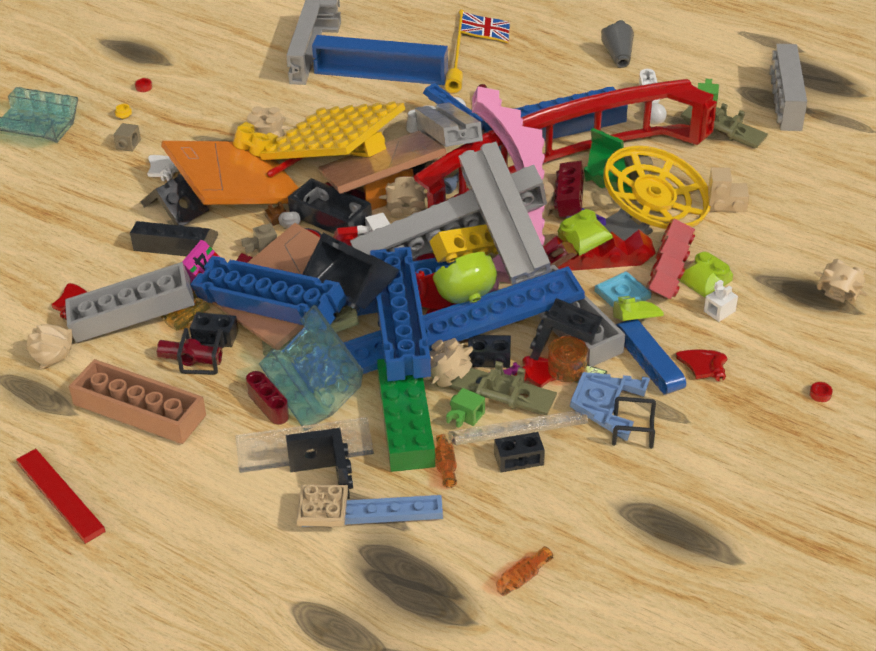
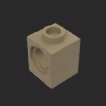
(127, 137)

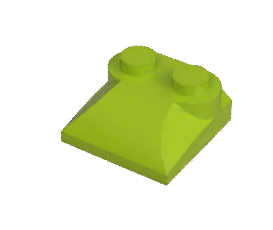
(583, 231)
(705, 272)
(630, 308)

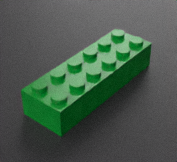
(406, 422)

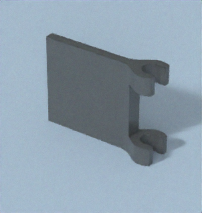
(624, 226)

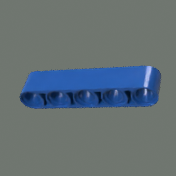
(652, 357)

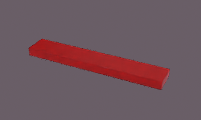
(61, 496)

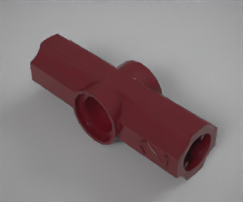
(191, 352)

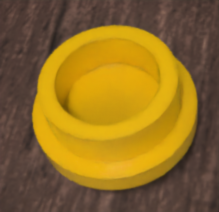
(123, 111)

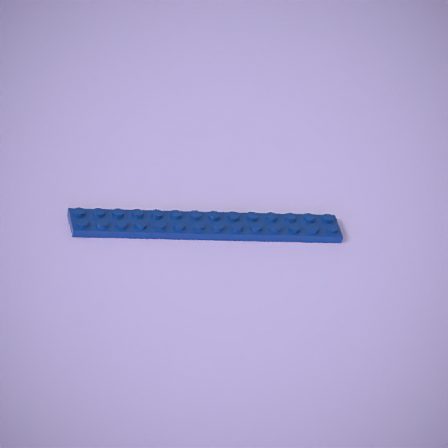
(487, 314)

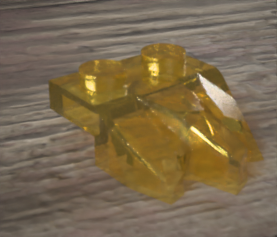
(180, 319)

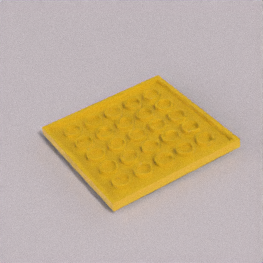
(332, 131)

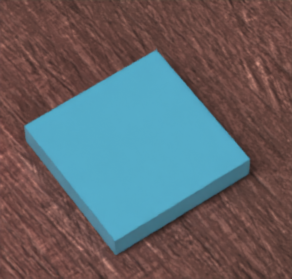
(622, 285)

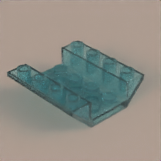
(38, 114)
(314, 370)

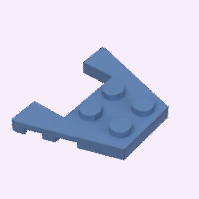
(597, 395)

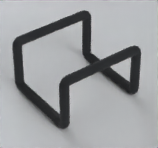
(185, 335)
(630, 428)

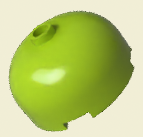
(466, 278)

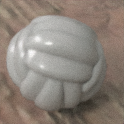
(287, 219)

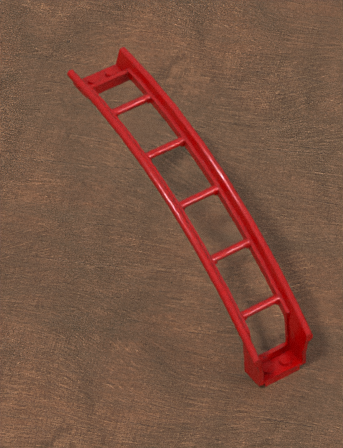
(678, 90)

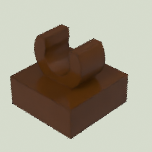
(273, 213)

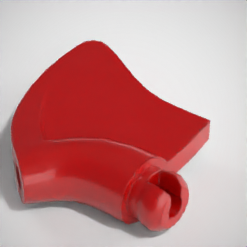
(70, 291)
(428, 292)
(704, 363)
(536, 371)

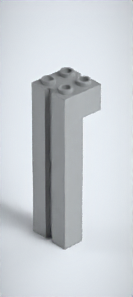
(315, 18)
(448, 124)
(504, 213)

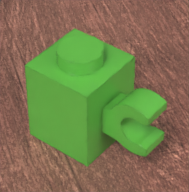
(466, 408)

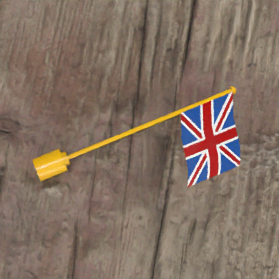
(478, 27)

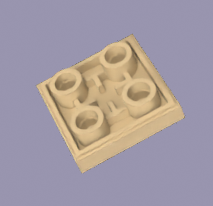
(322, 505)

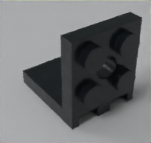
(169, 197)
(567, 319)
(328, 452)

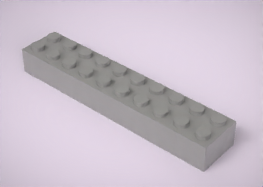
(452, 214)

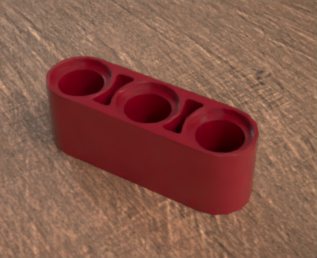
(267, 397)

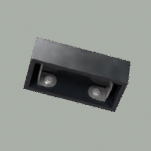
(327, 208)

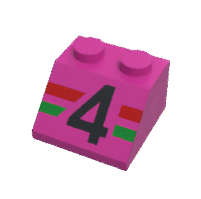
(197, 259)

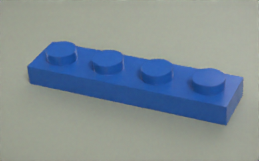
(440, 96)

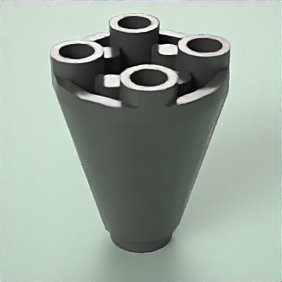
(618, 42)

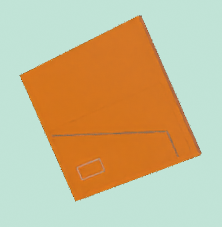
(228, 174)

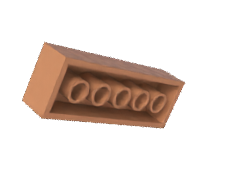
(138, 401)

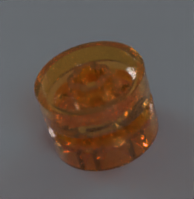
(567, 358)

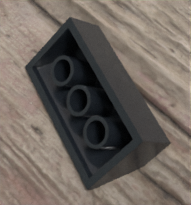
(169, 238)

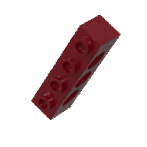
(569, 188)

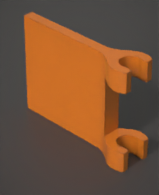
(378, 188)

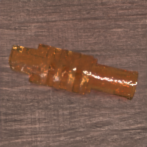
(446, 461)
(523, 571)

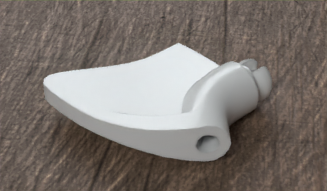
(161, 167)

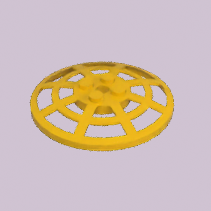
(654, 191)

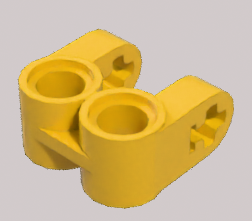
(246, 139)

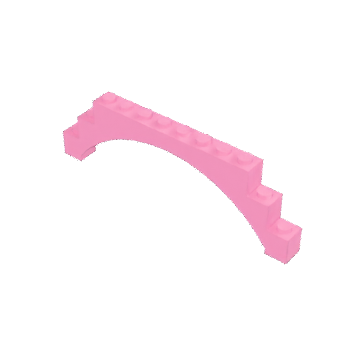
(522, 144)

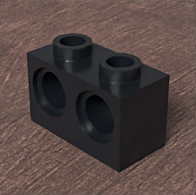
(206, 325)
(489, 349)
(519, 452)

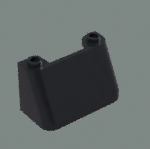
(358, 273)

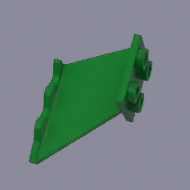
(601, 149)

